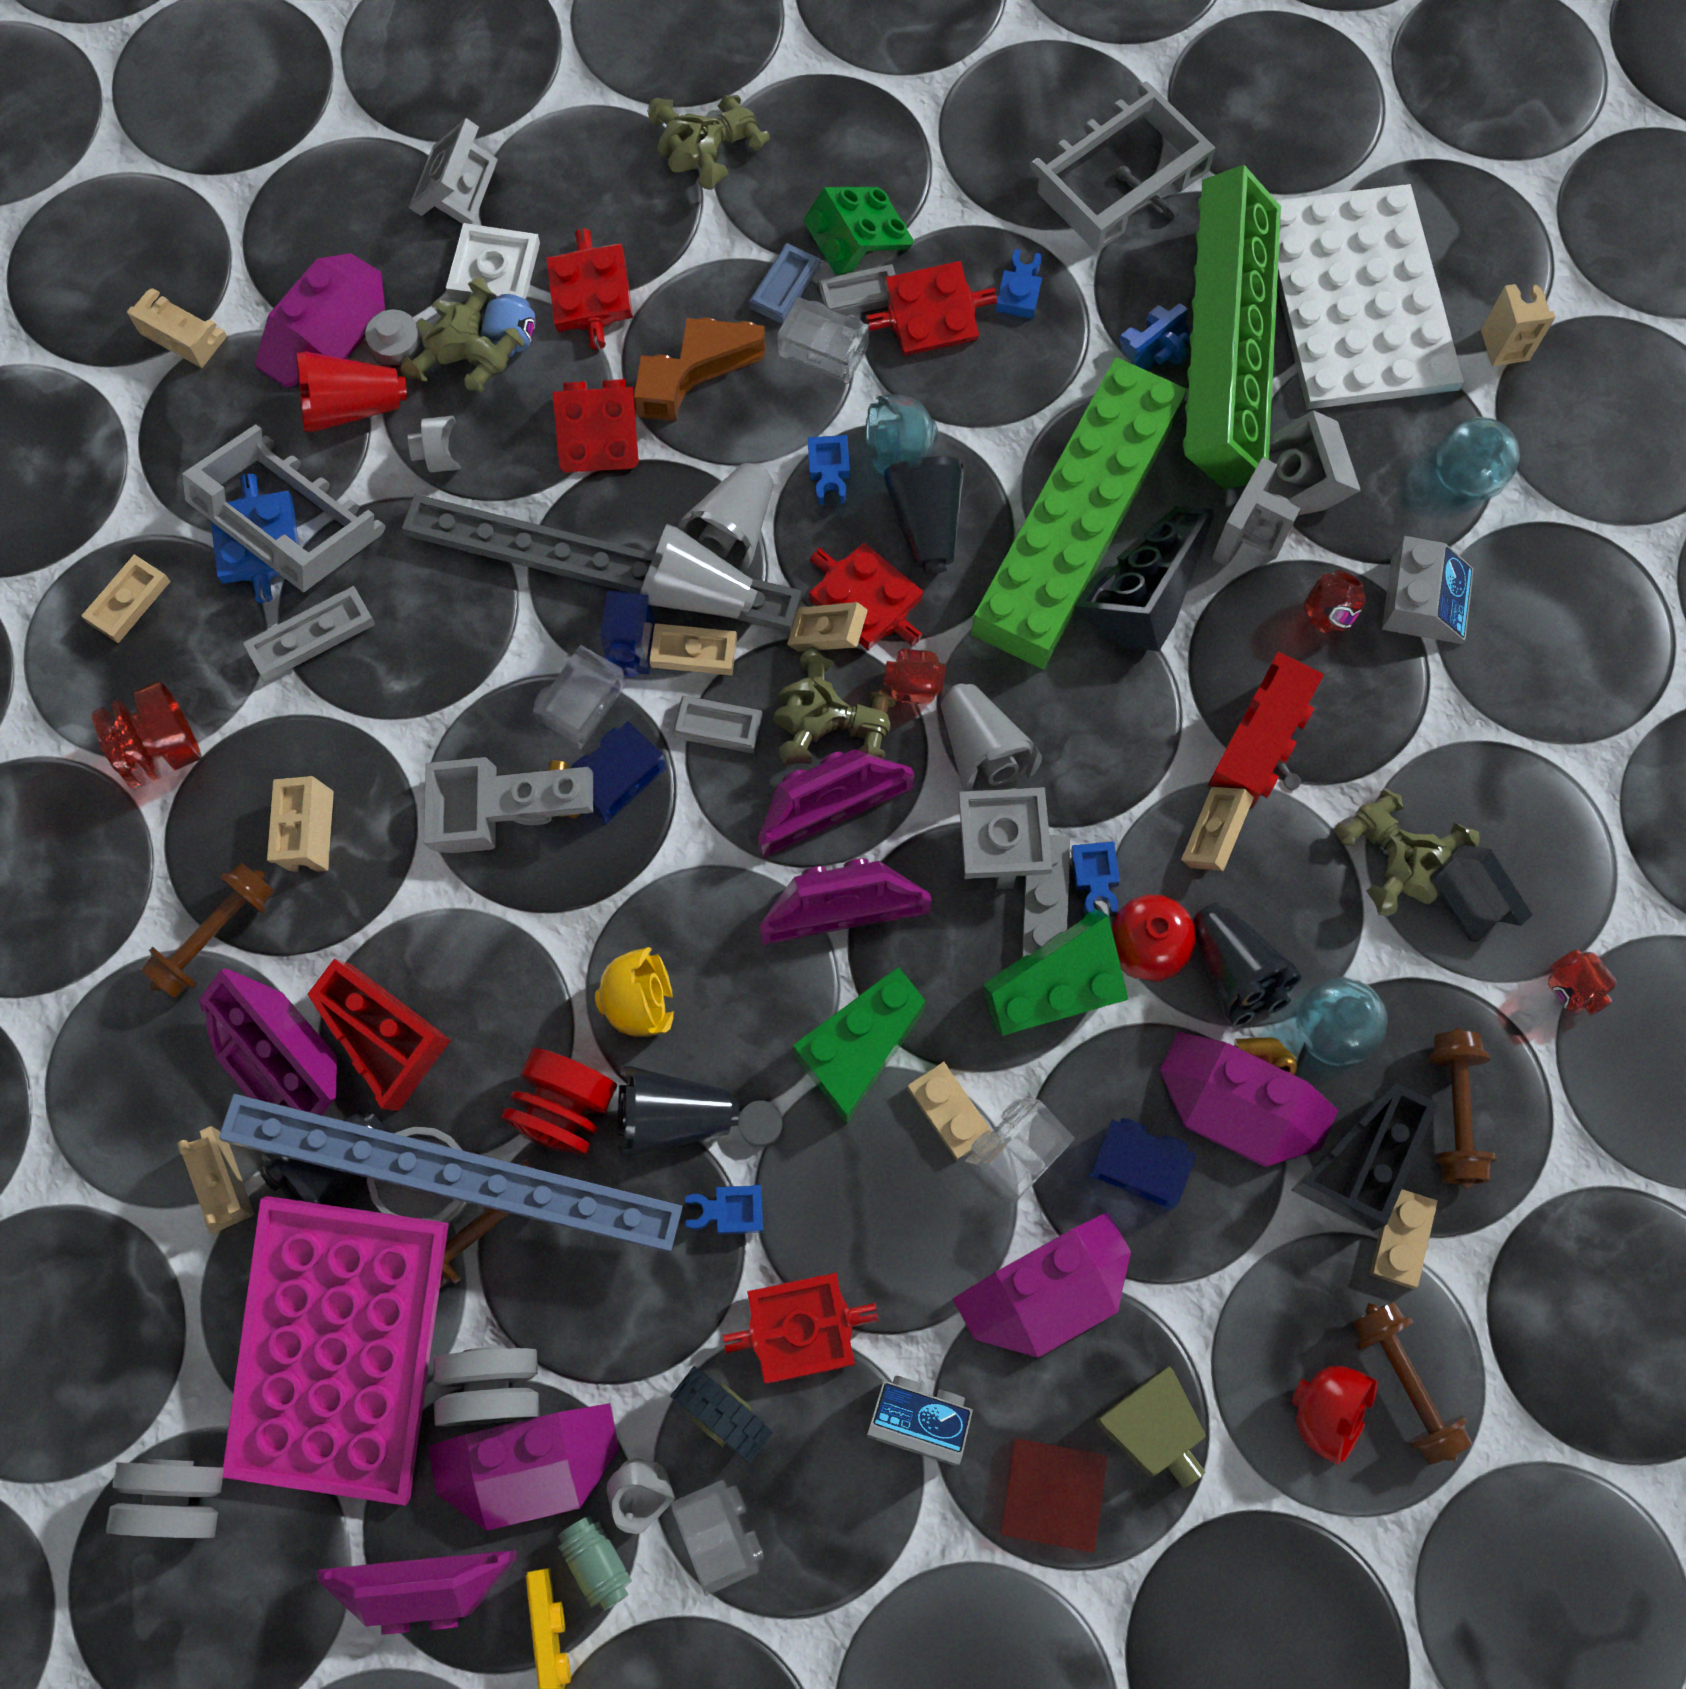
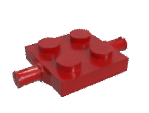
(589, 288)
(931, 308)
(874, 585)
(800, 1328)

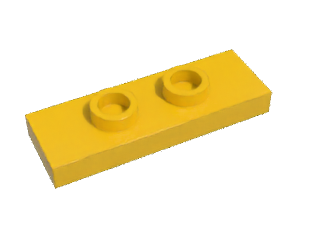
(546, 1622)

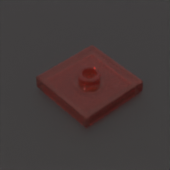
(1054, 1495)

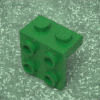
(855, 221)

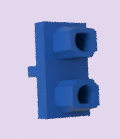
(1161, 340)

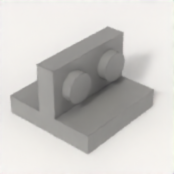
(455, 175)
(1257, 518)
(1005, 834)

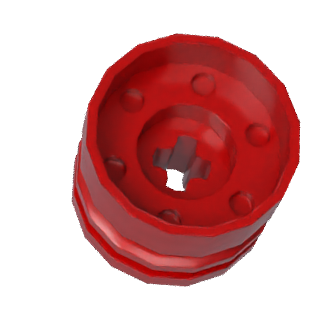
(559, 1102)

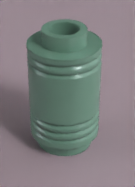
(594, 1563)

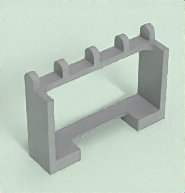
(1112, 222)
(286, 557)

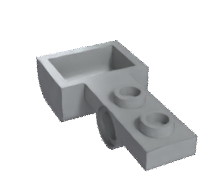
(468, 800)

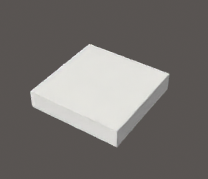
(498, 256)

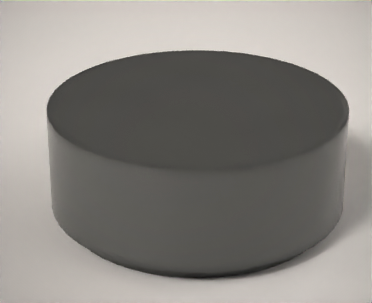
(760, 1123)

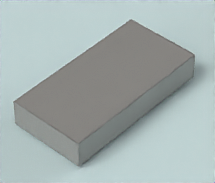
(856, 290)
(717, 724)

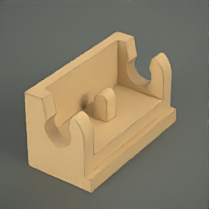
(1516, 327)
(176, 328)
(300, 824)
(216, 1180)

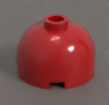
(1153, 937)
(1333, 1410)

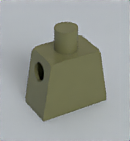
(1157, 1428)

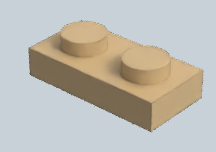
(126, 598)
(827, 627)
(693, 649)
(1217, 828)
(948, 1109)
(1404, 1240)

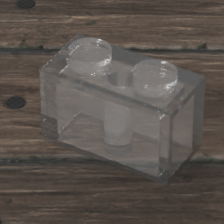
(823, 339)
(579, 696)
(1019, 1148)
(716, 1536)

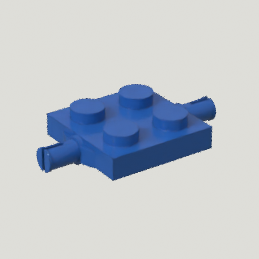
(272, 514)

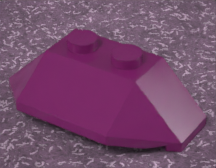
(321, 315)
(829, 795)
(842, 900)
(268, 1044)
(1244, 1101)
(1050, 1291)
(526, 1466)
(417, 1589)

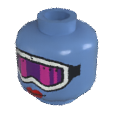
(506, 313)

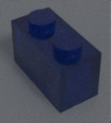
(628, 632)
(621, 769)
(1143, 1163)

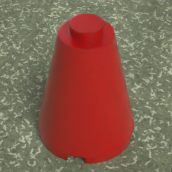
(344, 390)

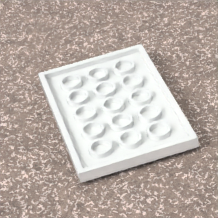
(1362, 299)

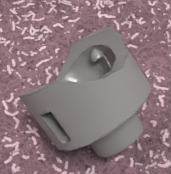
(393, 336)
(433, 444)
(638, 1494)

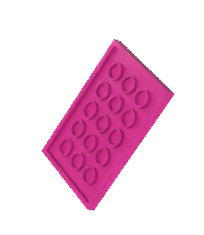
(335, 1350)

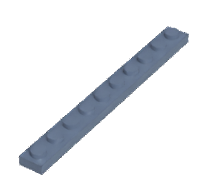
(451, 1173)

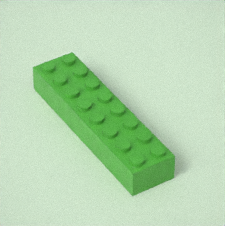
(1233, 328)
(1078, 513)

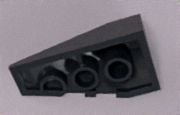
(1146, 589)

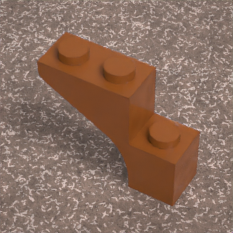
(707, 352)

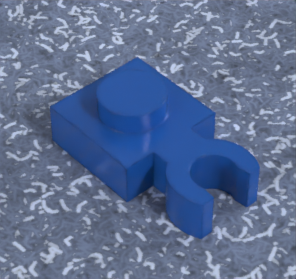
(1020, 287)
(829, 465)
(1096, 871)
(735, 1210)

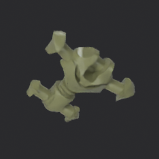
(695, 138)
(458, 337)
(817, 710)
(1410, 855)

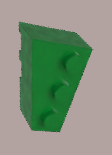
(1060, 979)
(859, 1041)

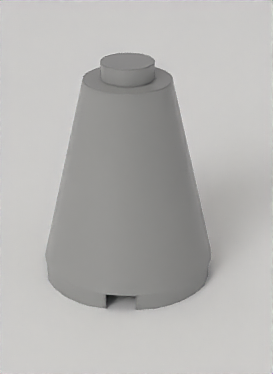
(732, 515)
(695, 579)
(986, 742)

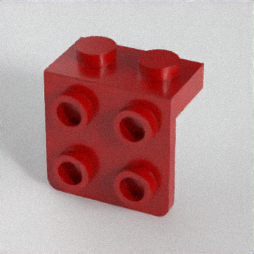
(596, 426)

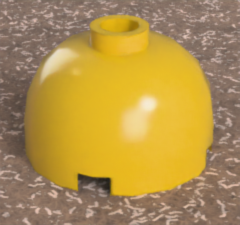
(634, 994)

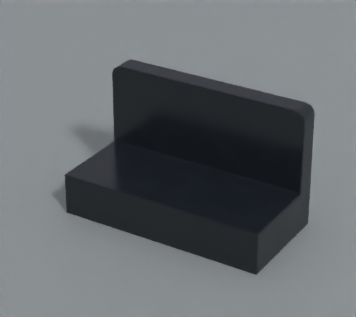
(1478, 892)

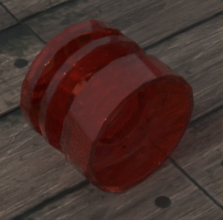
(144, 736)

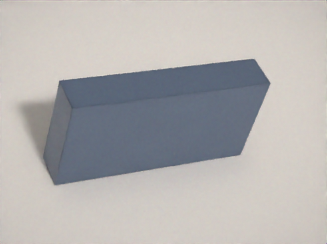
(784, 283)

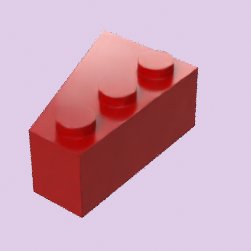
(1268, 727)
(379, 1032)

